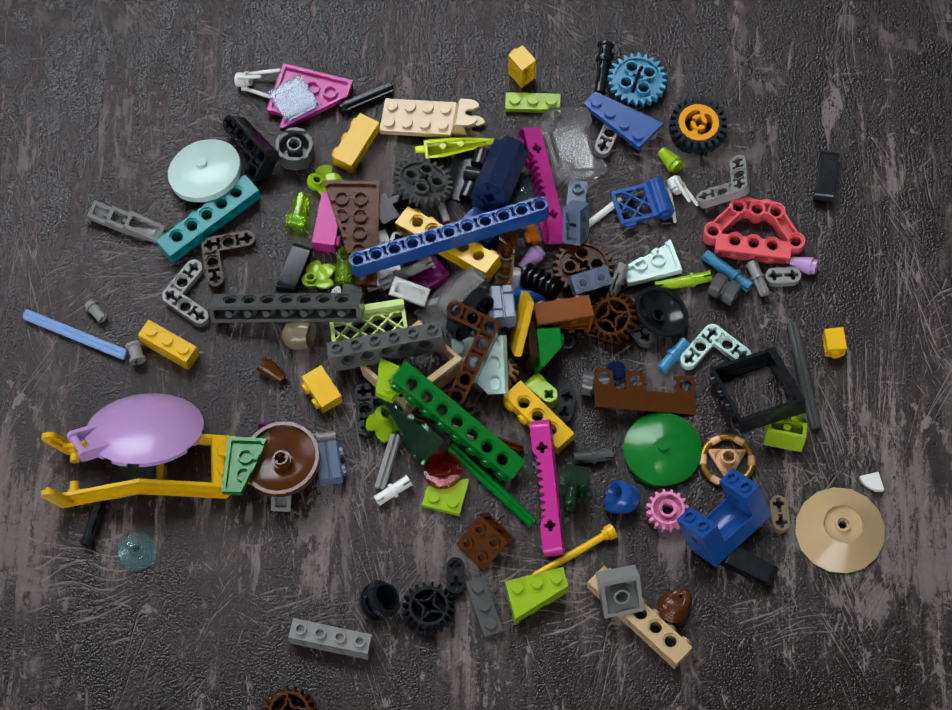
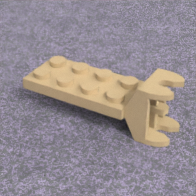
(430, 118)

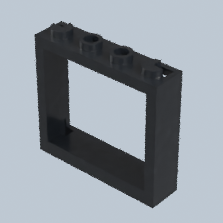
(749, 364)

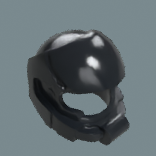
(371, 599)

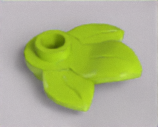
(322, 173)
(318, 276)
(380, 425)

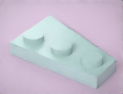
(658, 264)

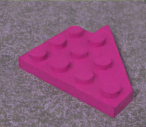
(326, 88)

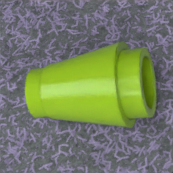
(671, 160)

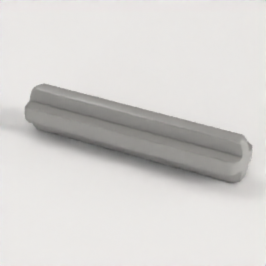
(387, 462)

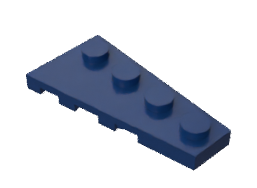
(623, 120)

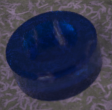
(618, 370)

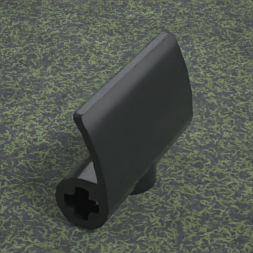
(465, 172)

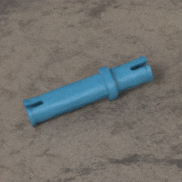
(727, 270)

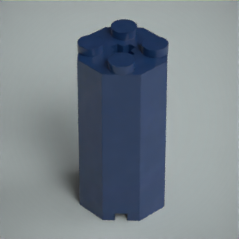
(499, 174)

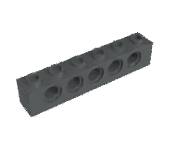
(386, 345)

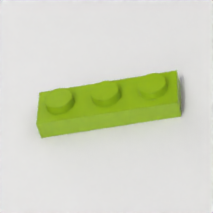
(531, 102)

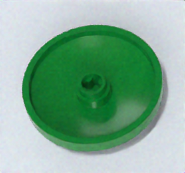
(662, 450)

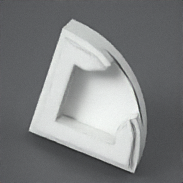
(516, 277)
(872, 482)

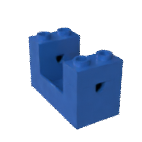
(729, 522)

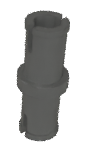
(592, 456)

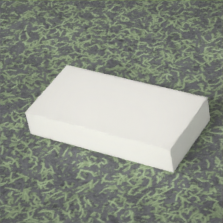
(409, 291)

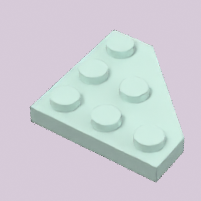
(494, 374)

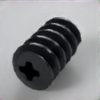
(540, 282)

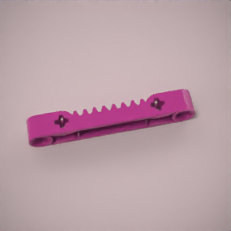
(544, 184)
(552, 540)

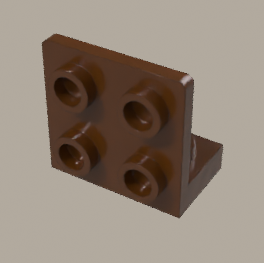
(485, 540)

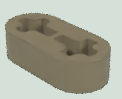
(784, 514)

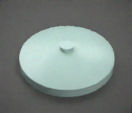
(204, 170)

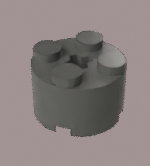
(294, 149)

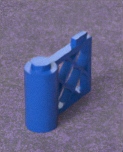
(657, 200)

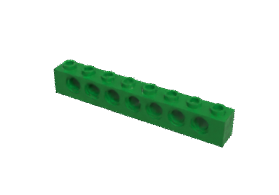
(437, 397)

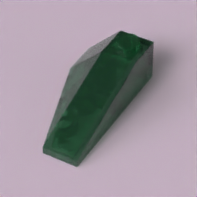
(418, 440)

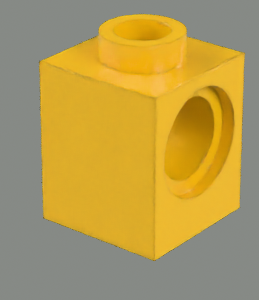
(834, 342)

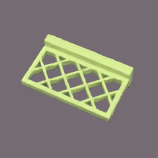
(374, 311)

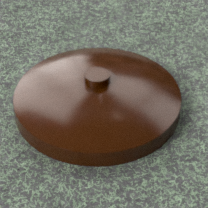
(287, 461)

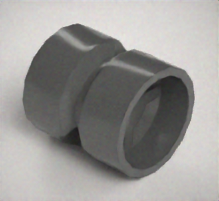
(724, 289)
(588, 382)

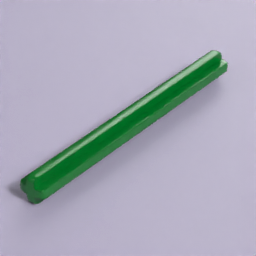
(490, 483)

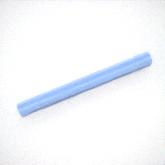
(75, 334)

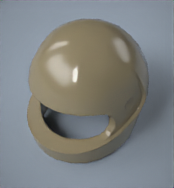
(295, 335)

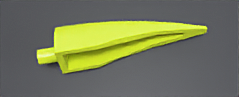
(448, 146)

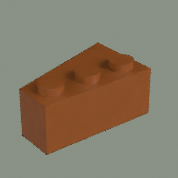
(564, 314)

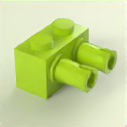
(786, 434)

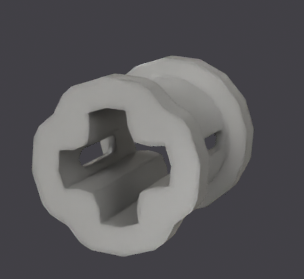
(135, 352)

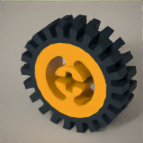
(701, 113)

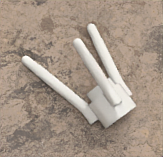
(245, 80)
(677, 187)

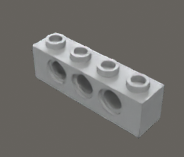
(330, 638)

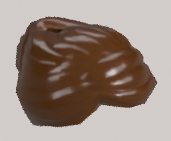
(675, 605)

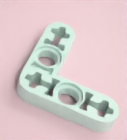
(714, 341)

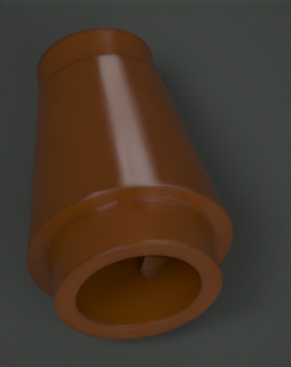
(271, 370)

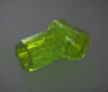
(297, 216)
(343, 270)

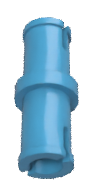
(673, 355)

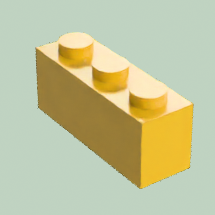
(355, 143)
(168, 344)

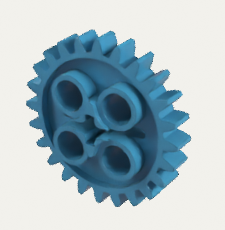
(621, 75)

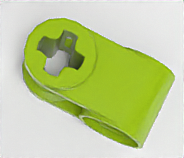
(543, 389)

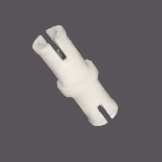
(392, 490)

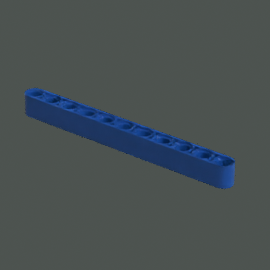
(438, 239)

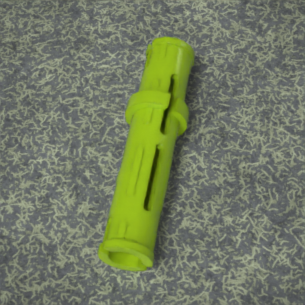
(685, 281)

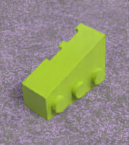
(534, 591)

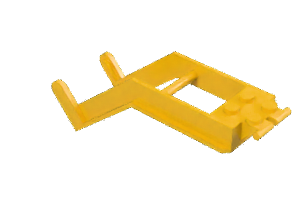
(158, 486)

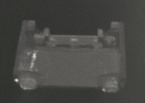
(569, 146)

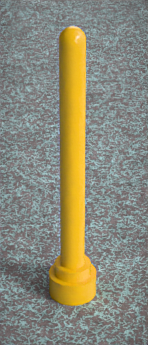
(607, 533)

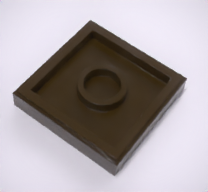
(530, 350)

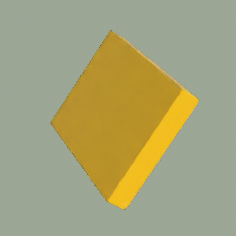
(523, 318)

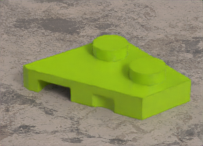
(383, 389)
(446, 500)

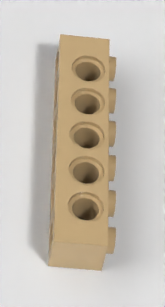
(672, 655)

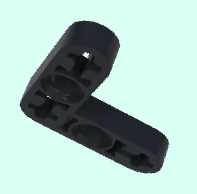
(366, 401)

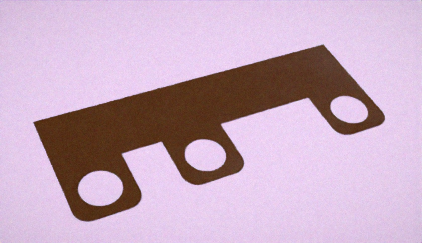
(638, 399)

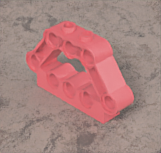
(742, 251)

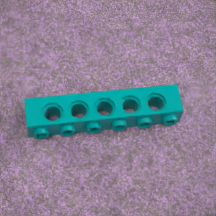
(205, 228)

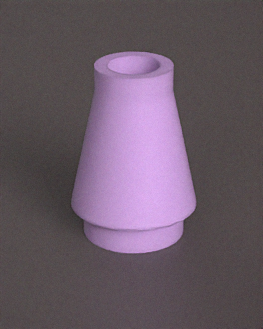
(533, 255)
(805, 264)

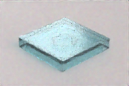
(293, 98)

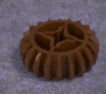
(621, 316)
(287, 696)

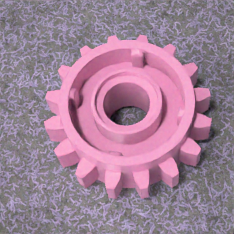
(665, 500)

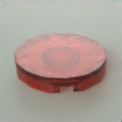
(442, 471)

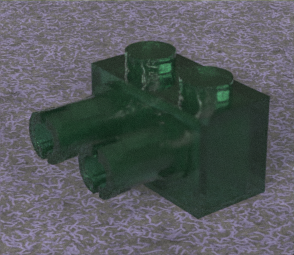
(574, 484)

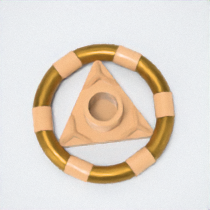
(726, 458)

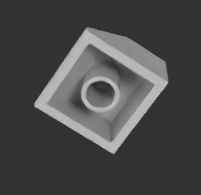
(620, 591)

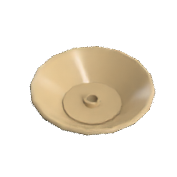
(835, 547)

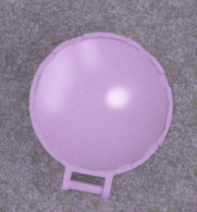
(140, 430)

